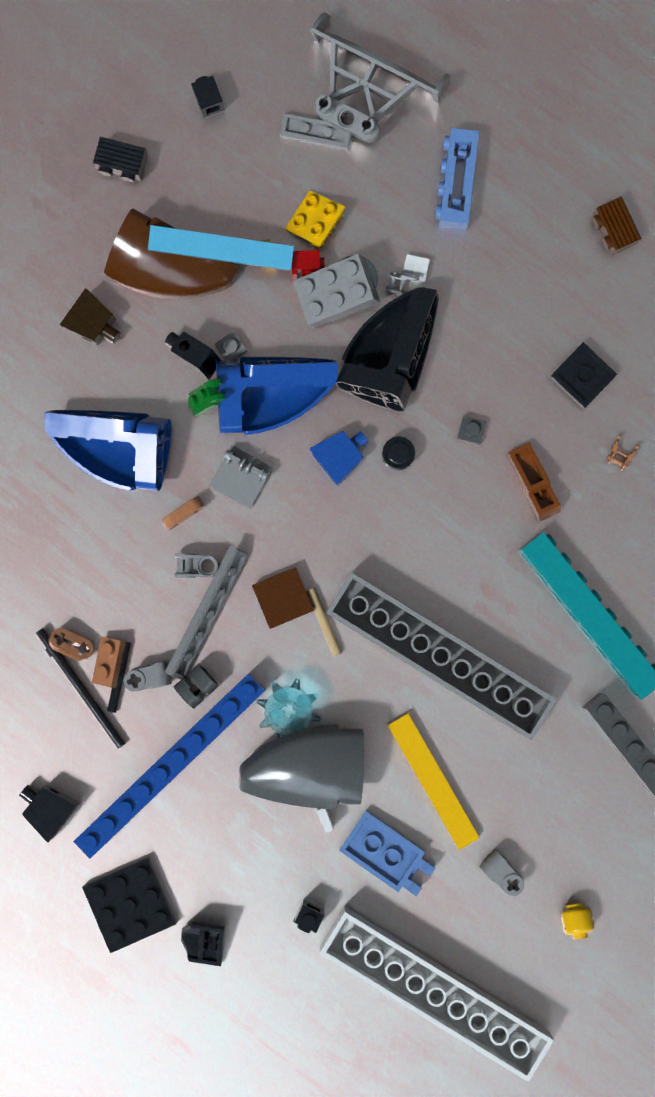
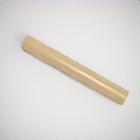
(323, 621)

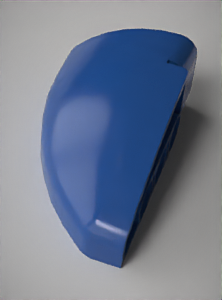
(114, 445)

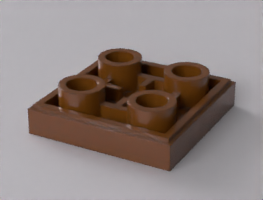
(282, 598)

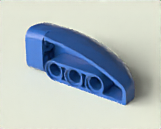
(270, 390)

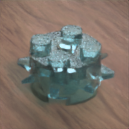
(300, 702)

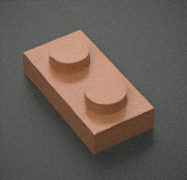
(108, 662)

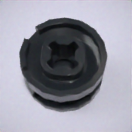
(398, 453)

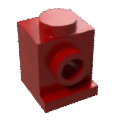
(306, 262)

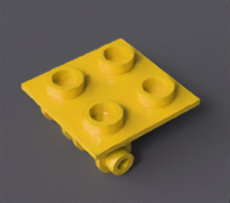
(315, 219)

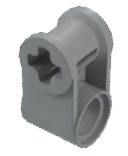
(192, 565)
(151, 677)
(500, 871)

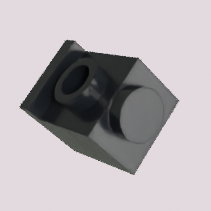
(309, 917)

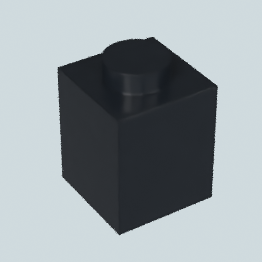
(207, 95)

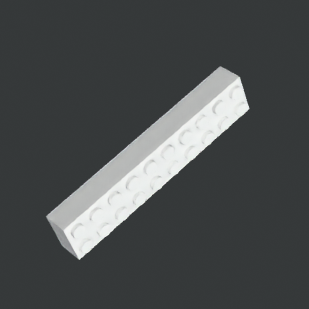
(436, 994)

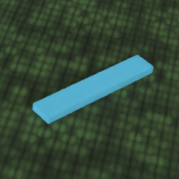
(220, 248)

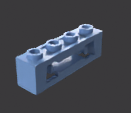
(457, 140)

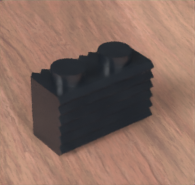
(120, 159)

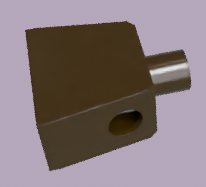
(90, 320)

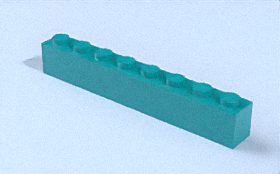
(590, 615)

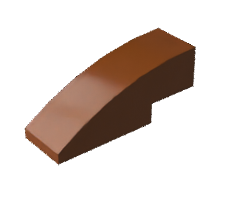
(534, 482)

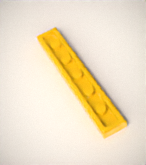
(433, 781)

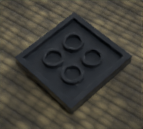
(129, 905)

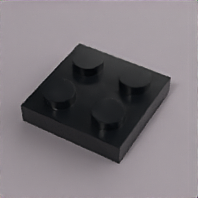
(583, 375)

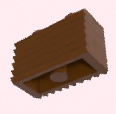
(616, 226)

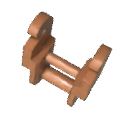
(629, 457)

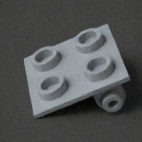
(240, 476)

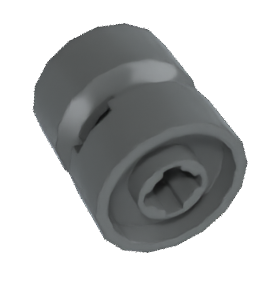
(202, 679)

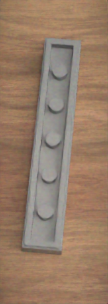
(206, 612)

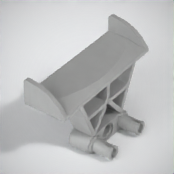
(332, 110)

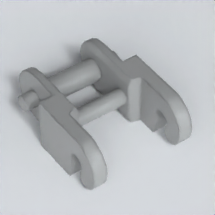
(405, 275)

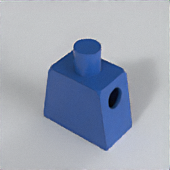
(339, 455)

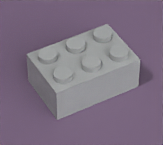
(336, 291)

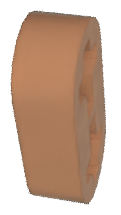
(183, 513)
(68, 649)

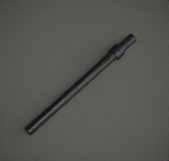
(81, 689)

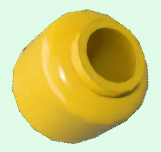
(577, 920)

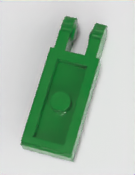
(205, 397)

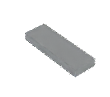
(314, 132)

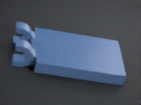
(386, 853)

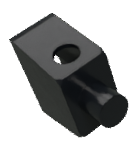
(193, 353)
(47, 810)

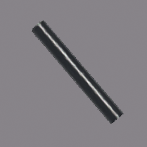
(115, 692)

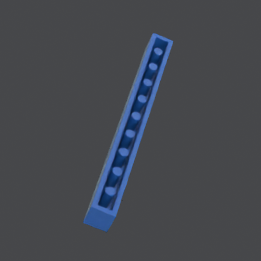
(169, 765)

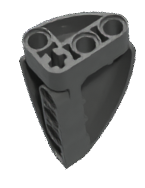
(308, 768)

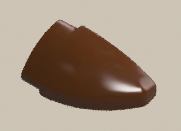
(162, 273)

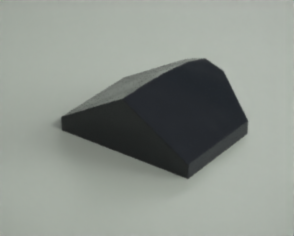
(204, 943)

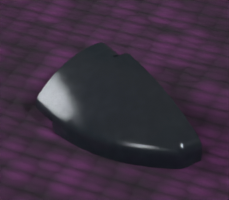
(390, 350)

